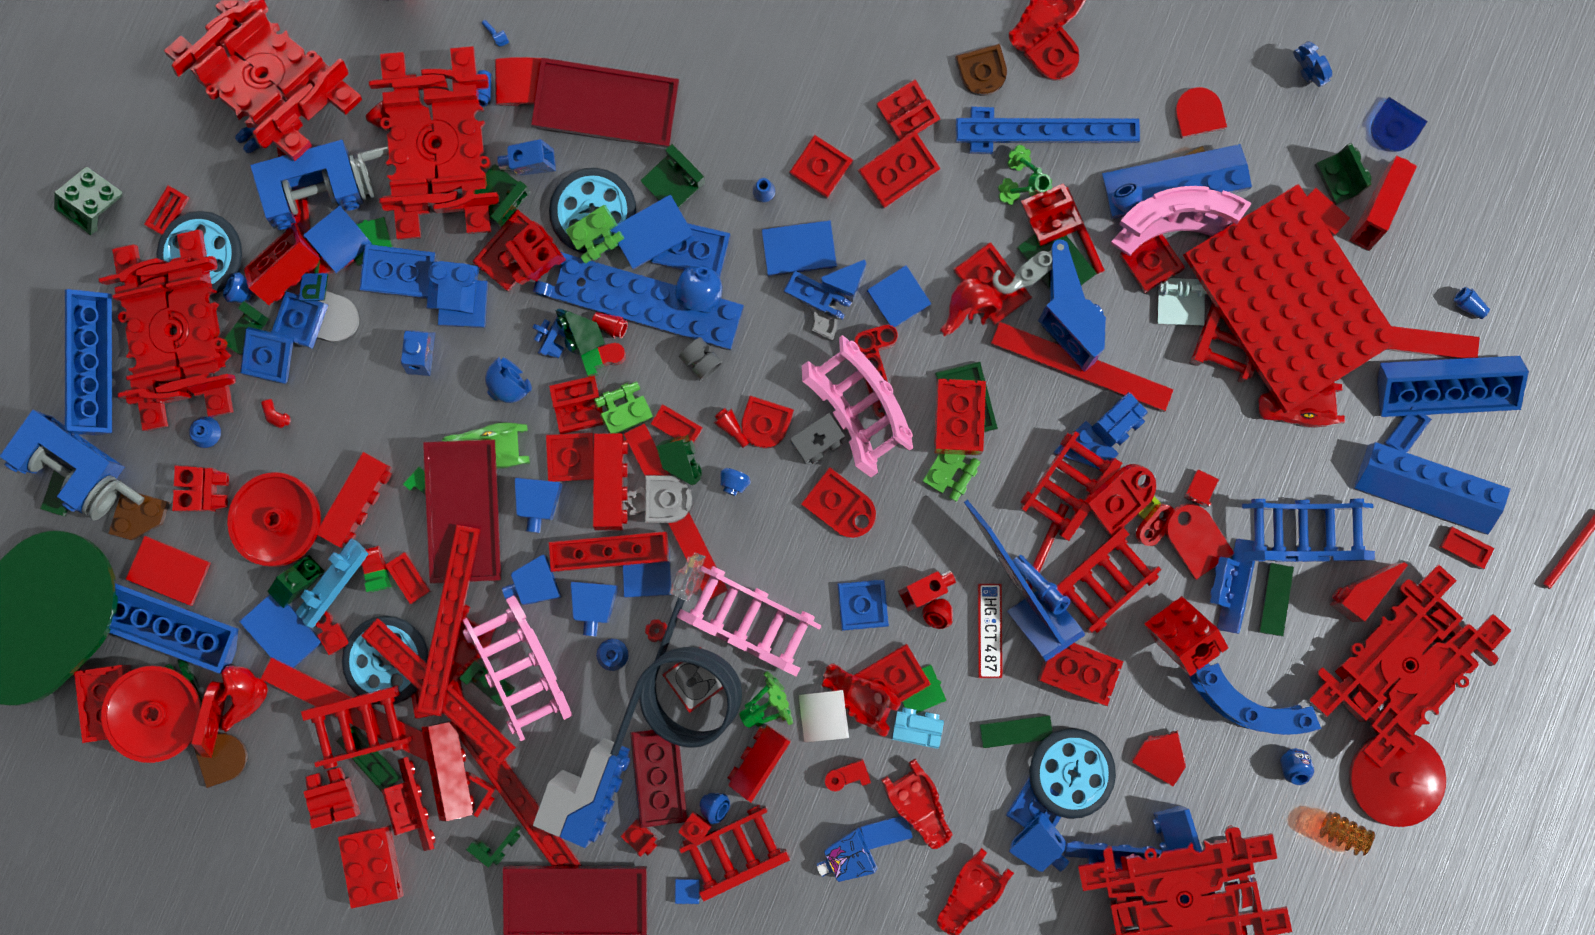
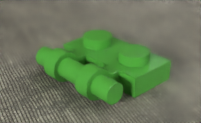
(590, 229)
(626, 415)
(943, 470)

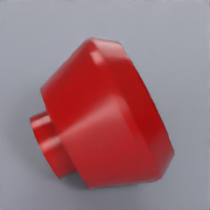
(376, 114)
(938, 614)

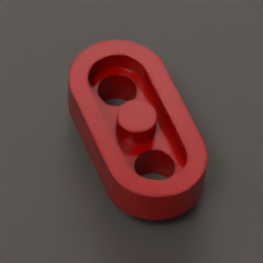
(1154, 524)

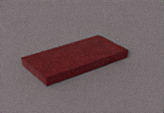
(657, 780)

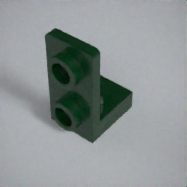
(250, 318)
(476, 675)
(482, 850)

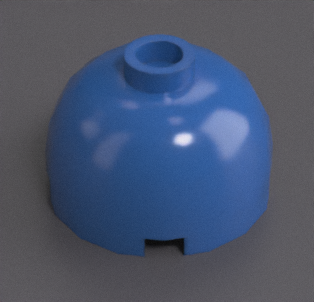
(699, 288)
(505, 382)

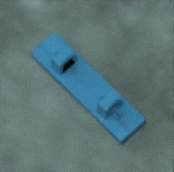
(331, 583)

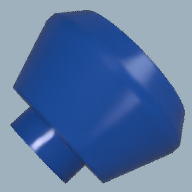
(1127, 196)
(237, 289)
(209, 435)
(733, 481)
(616, 660)
(714, 807)

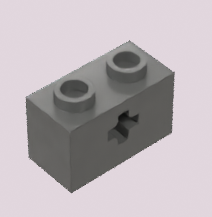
(823, 427)

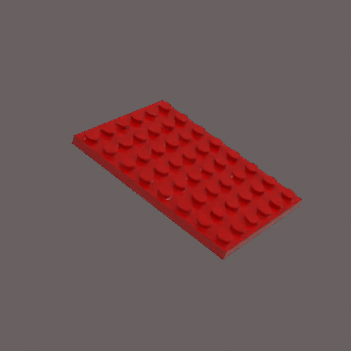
(1291, 298)

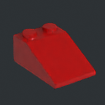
(1362, 596)

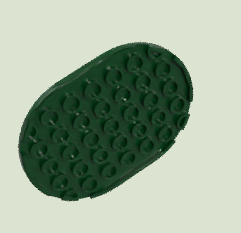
(52, 612)

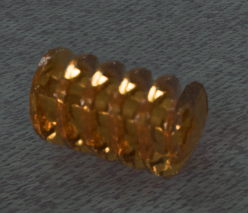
(1347, 832)

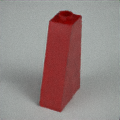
(1383, 203)

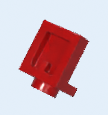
(695, 828)
(640, 839)

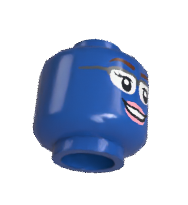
(1297, 766)

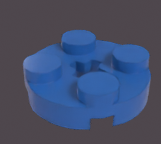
(1313, 66)

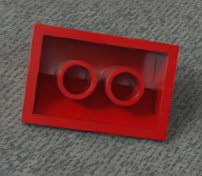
(281, 265)
(758, 762)

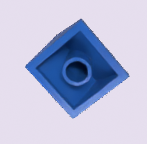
(846, 280)

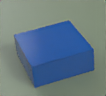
(687, 891)

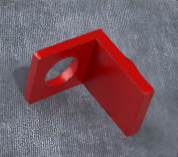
(1201, 488)
(488, 799)

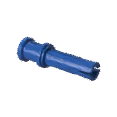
(1047, 590)

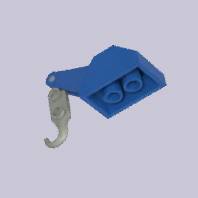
(1069, 316)

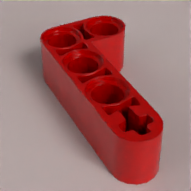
(872, 353)

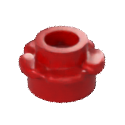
(650, 630)

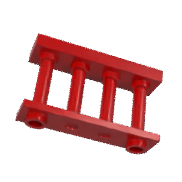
(1204, 353)
(1069, 526)
(1101, 557)
(363, 704)
(754, 866)

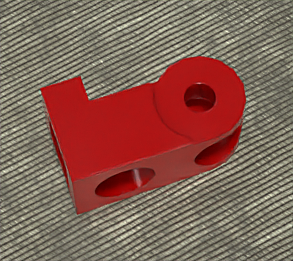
(849, 773)

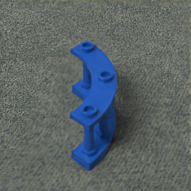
(1304, 553)
(1230, 704)

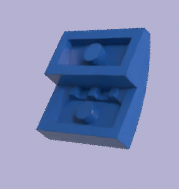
(337, 239)

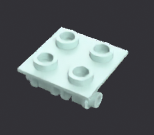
(1181, 302)

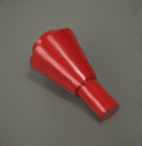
(727, 422)

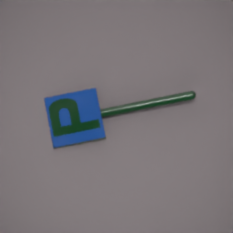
(314, 285)

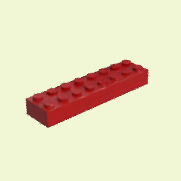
(609, 551)

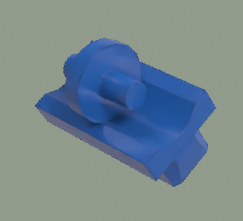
(548, 346)

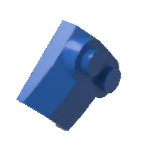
(452, 286)

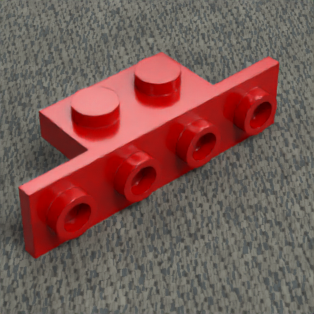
(406, 808)

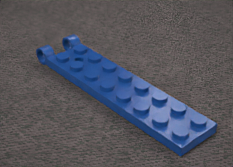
(641, 301)

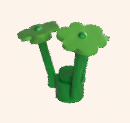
(1037, 182)
(753, 713)

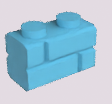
(917, 729)

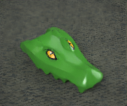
(506, 442)

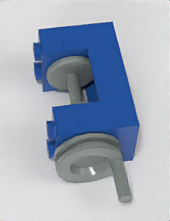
(330, 163)
(91, 484)

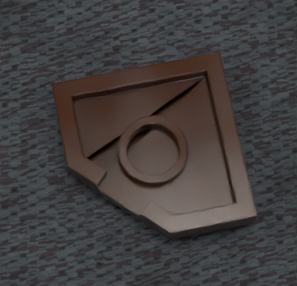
(134, 520)

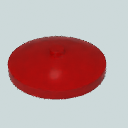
(273, 519)
(150, 714)
(1402, 790)

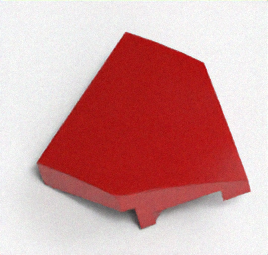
(1162, 757)

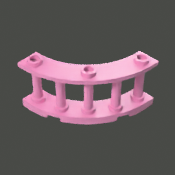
(1179, 210)
(864, 456)
(739, 637)
(535, 658)

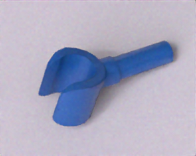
(500, 37)

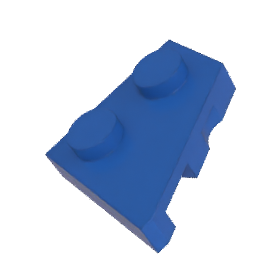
(1091, 441)

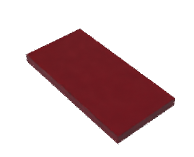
(605, 102)
(463, 493)
(575, 900)

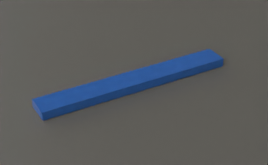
(1047, 130)

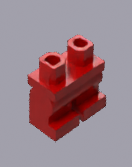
(532, 252)
(202, 489)
(330, 801)

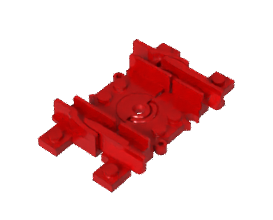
(301, 77)
(412, 139)
(150, 313)
(1384, 663)
(1194, 875)

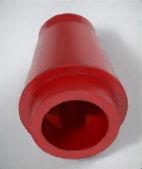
(611, 324)

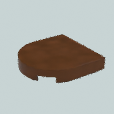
(982, 70)
(226, 762)

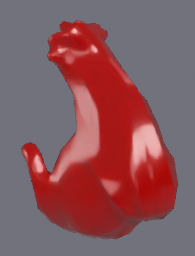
(970, 298)
(246, 694)

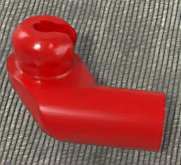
(272, 417)

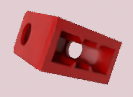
(920, 592)

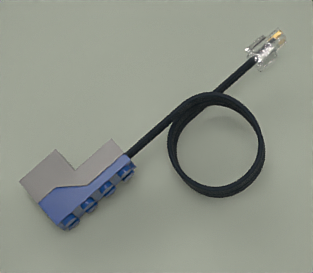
(578, 805)

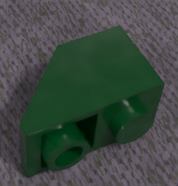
(580, 333)
(679, 459)
(295, 580)

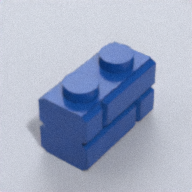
(1119, 420)

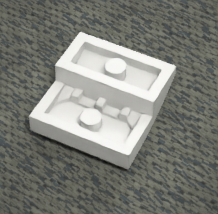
(823, 716)

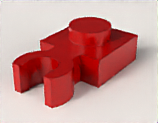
(333, 636)

